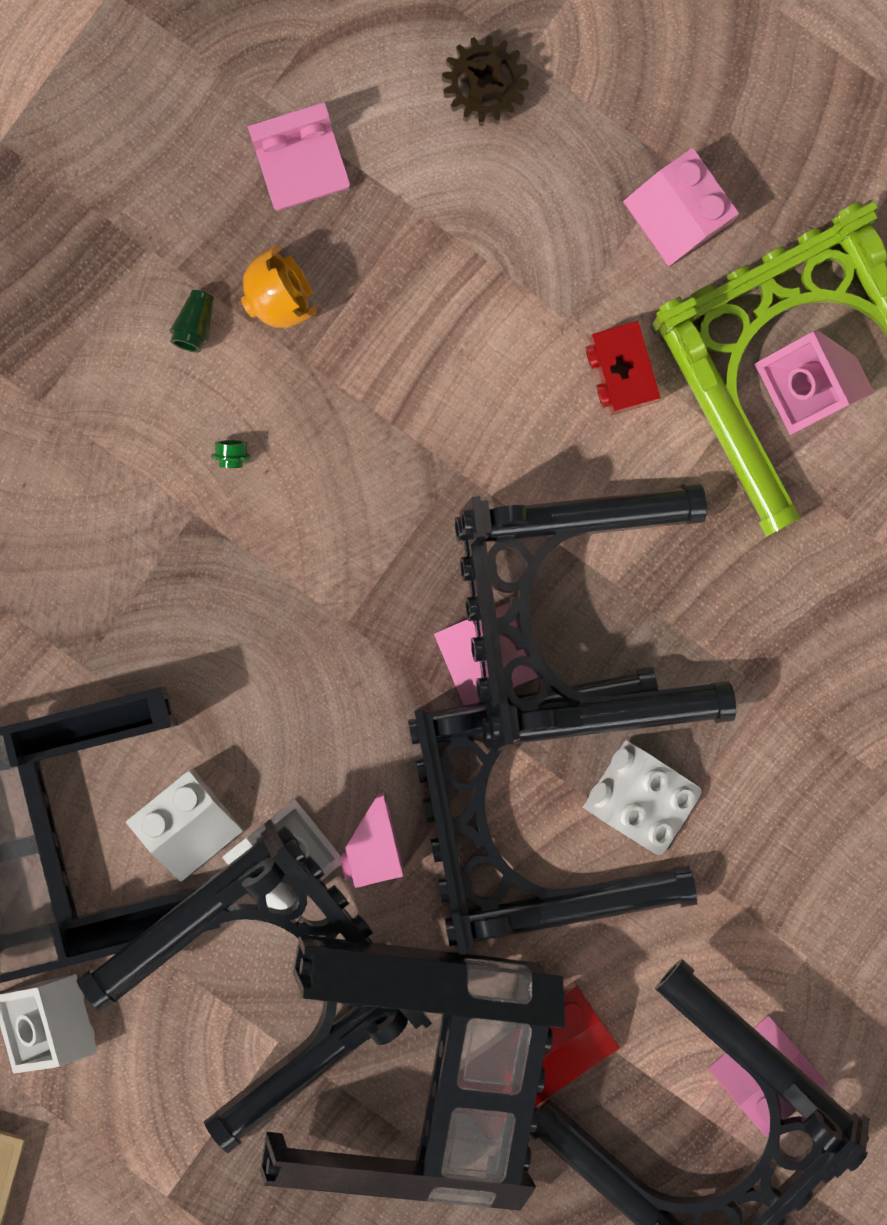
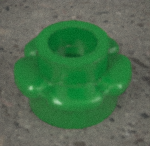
(231, 453)

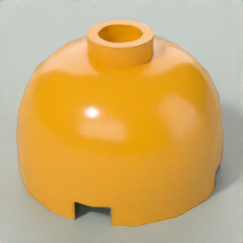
(276, 290)

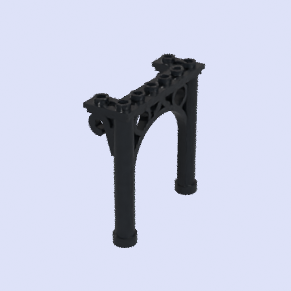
(564, 521)
(258, 872)
(551, 906)
(836, 1135)

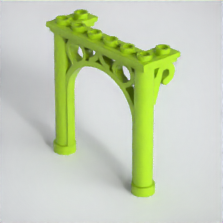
(720, 400)

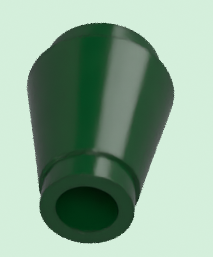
(192, 324)

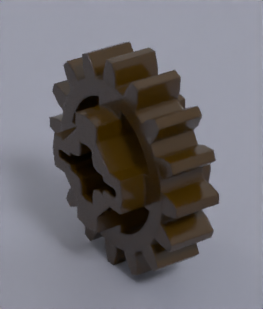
(470, 74)

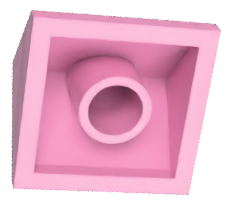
(456, 650)

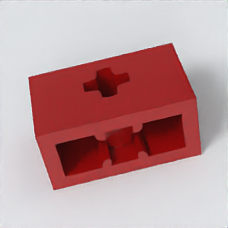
(628, 346)

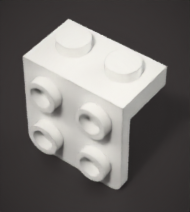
(643, 798)

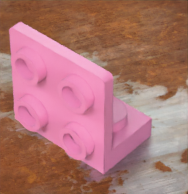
(299, 157)

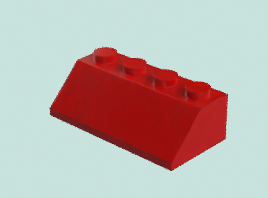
(577, 1046)

